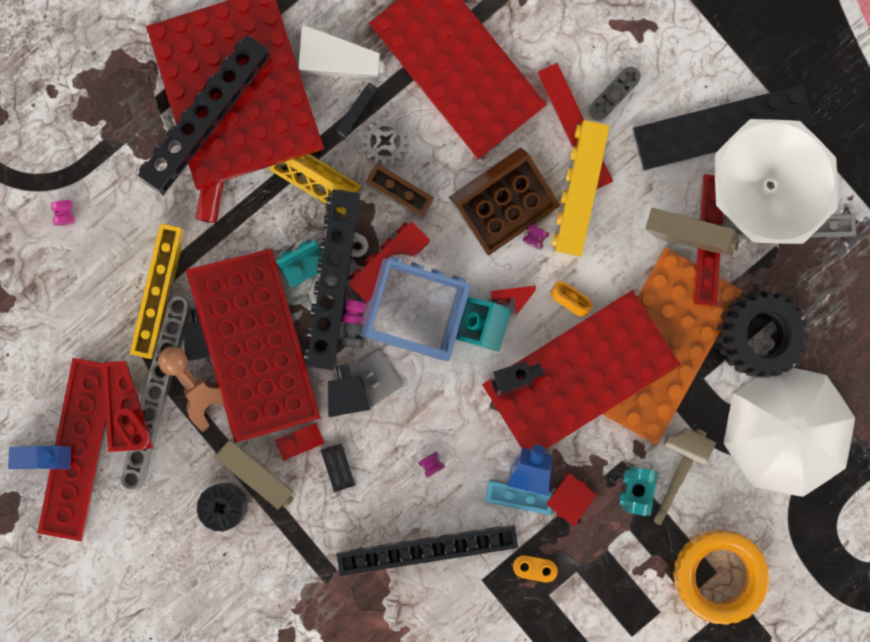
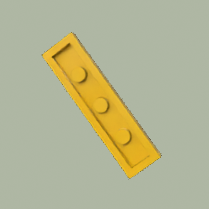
(316, 173)

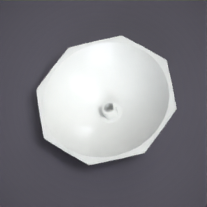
(776, 181)
(789, 431)

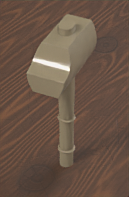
(693, 447)

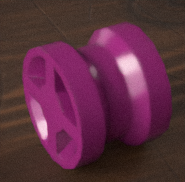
(535, 237)
(431, 464)

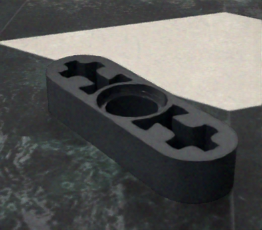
(356, 111)

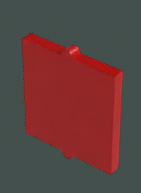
(571, 499)

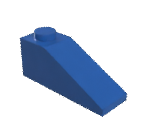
(39, 457)

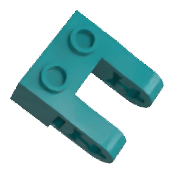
(638, 504)

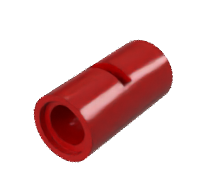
(209, 203)

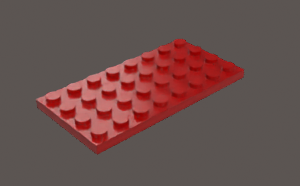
(459, 69)
(253, 345)
(586, 373)

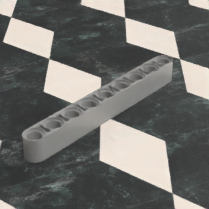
(163, 383)

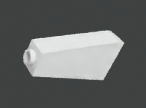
(336, 57)

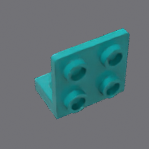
(301, 263)

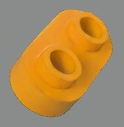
(571, 298)
(535, 568)

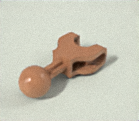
(198, 391)

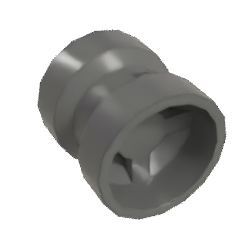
(353, 335)

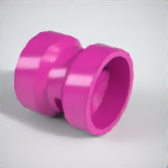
(62, 212)
(354, 312)

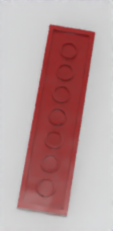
(83, 430)

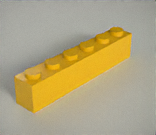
(581, 188)
(157, 290)

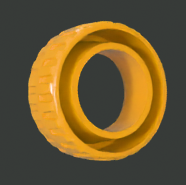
(755, 581)

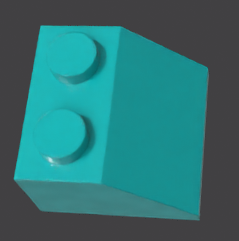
(483, 324)

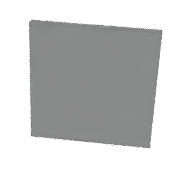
(377, 377)

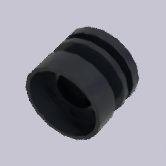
(235, 508)

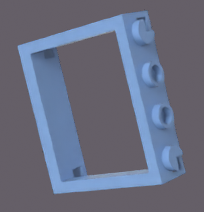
(436, 276)

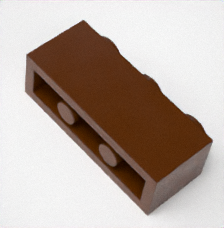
(399, 191)

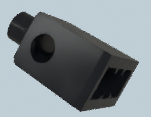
(194, 340)
(505, 380)
(347, 393)

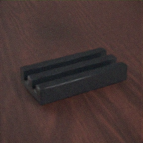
(332, 450)

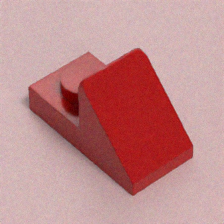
(520, 295)
(299, 441)

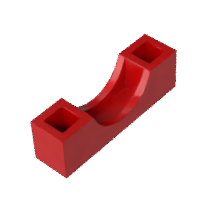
(408, 241)

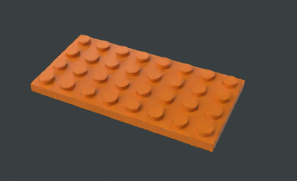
(688, 332)

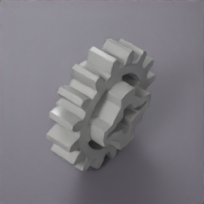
(391, 149)

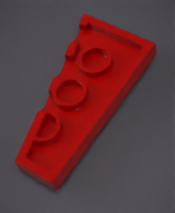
(120, 394)

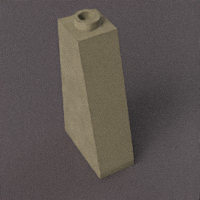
(691, 232)
(255, 474)

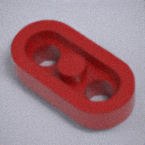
(131, 430)

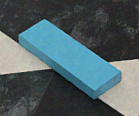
(503, 495)

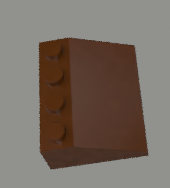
(504, 201)

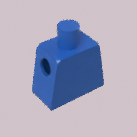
(531, 470)

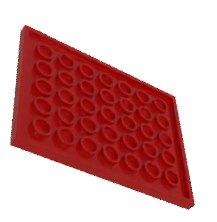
(270, 118)

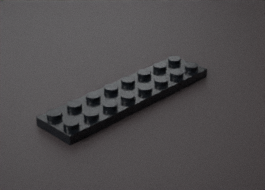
(709, 129)

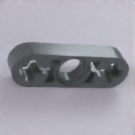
(621, 77)

